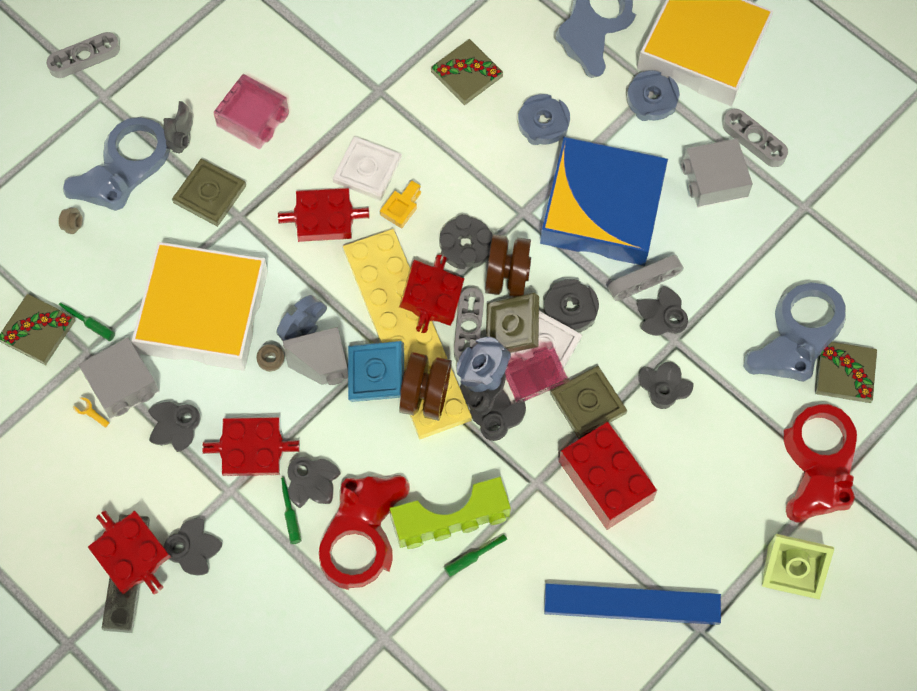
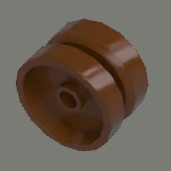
(508, 266)
(420, 385)

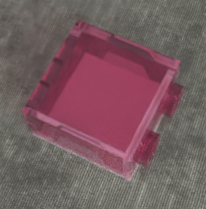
(251, 112)

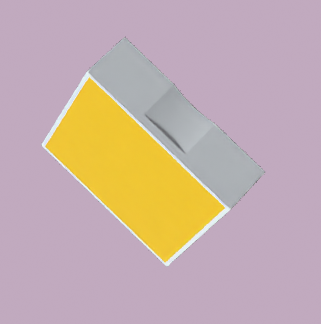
(706, 44)
(200, 306)

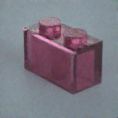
(536, 374)

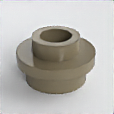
(70, 220)
(270, 350)

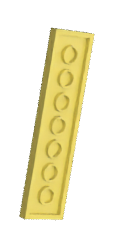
(381, 279)

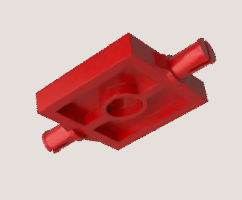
(323, 215)
(431, 293)
(251, 446)
(129, 552)

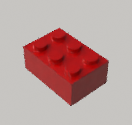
(607, 475)

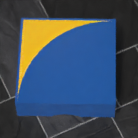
(604, 201)

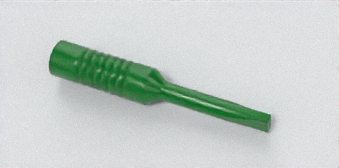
(91, 323)
(290, 517)
(471, 557)

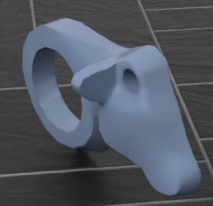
(585, 34)
(115, 179)
(797, 346)

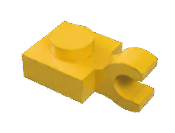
(401, 207)

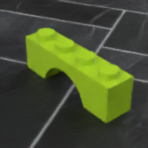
(416, 524)

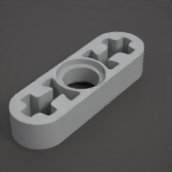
(86, 45)
(754, 127)
(645, 278)
(475, 317)

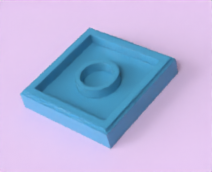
(375, 371)

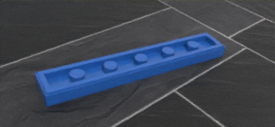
(632, 604)

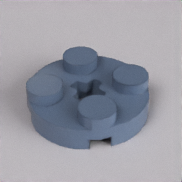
(648, 108)
(539, 132)
(303, 319)
(489, 375)

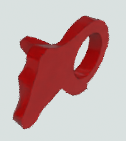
(826, 478)
(361, 510)

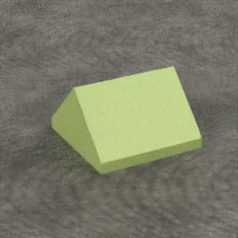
(797, 566)

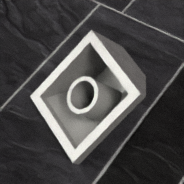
(318, 356)

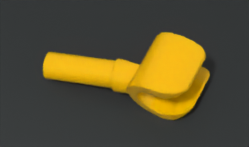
(91, 413)

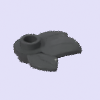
(177, 129)
(660, 311)
(665, 381)
(482, 402)
(502, 414)
(170, 425)
(314, 484)
(197, 547)

